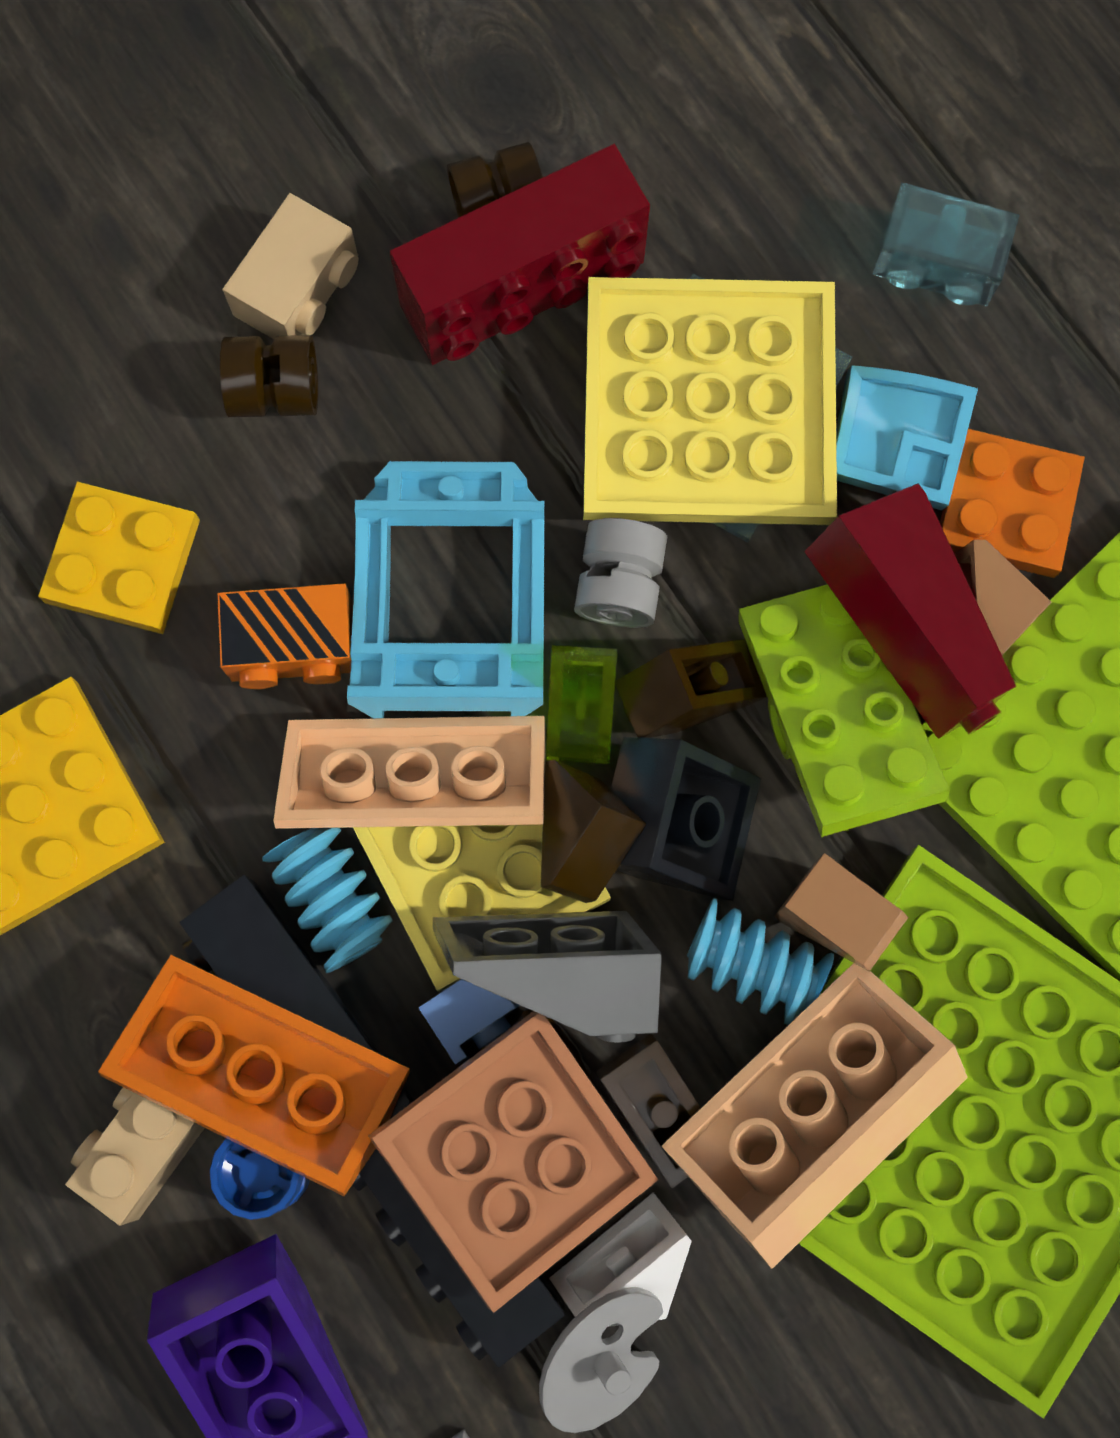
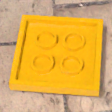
(62, 804)

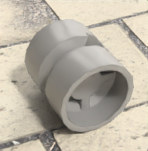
(621, 563)

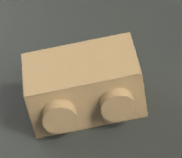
(292, 271)

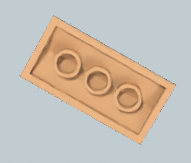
(412, 772)

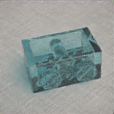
(945, 245)

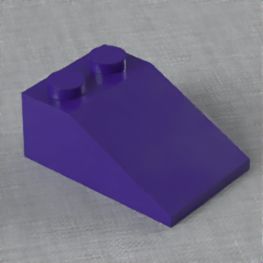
(252, 1351)

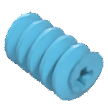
(329, 895)
(756, 963)

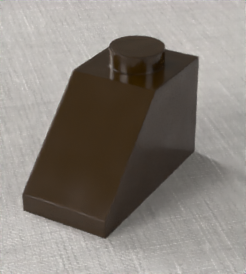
(689, 687)

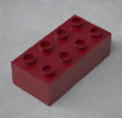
(522, 255)

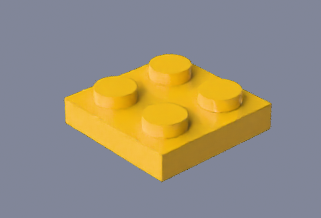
(119, 557)

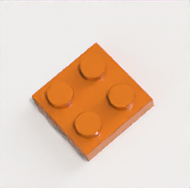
(1014, 499)

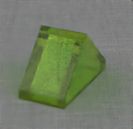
(581, 704)

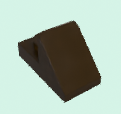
(650, 1100)

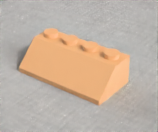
(816, 1112)

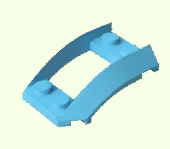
(447, 674)

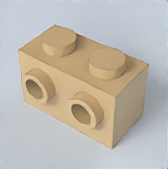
(131, 1158)

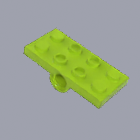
(839, 713)

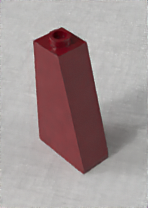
(915, 608)

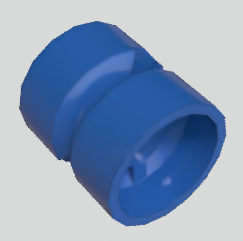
(251, 1183)

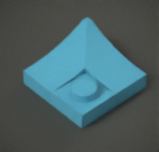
(902, 431)

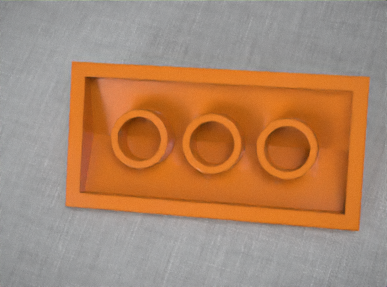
(256, 1074)

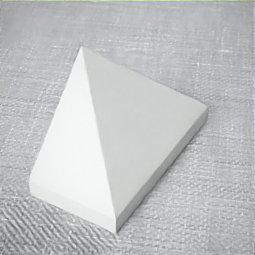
(637, 1252)

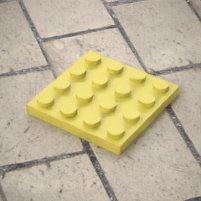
(711, 401)

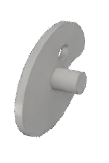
(594, 1377)

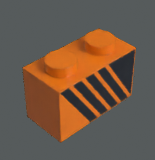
(285, 634)

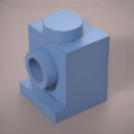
(465, 1015)

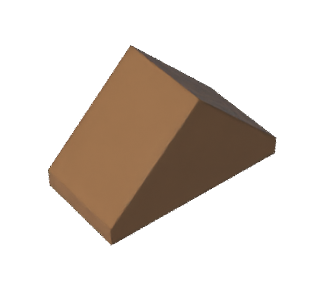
(1002, 592)
(842, 913)

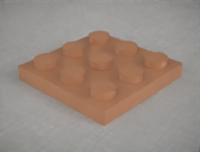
(513, 1159)

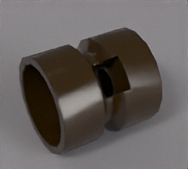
(480, 183)
(248, 379)

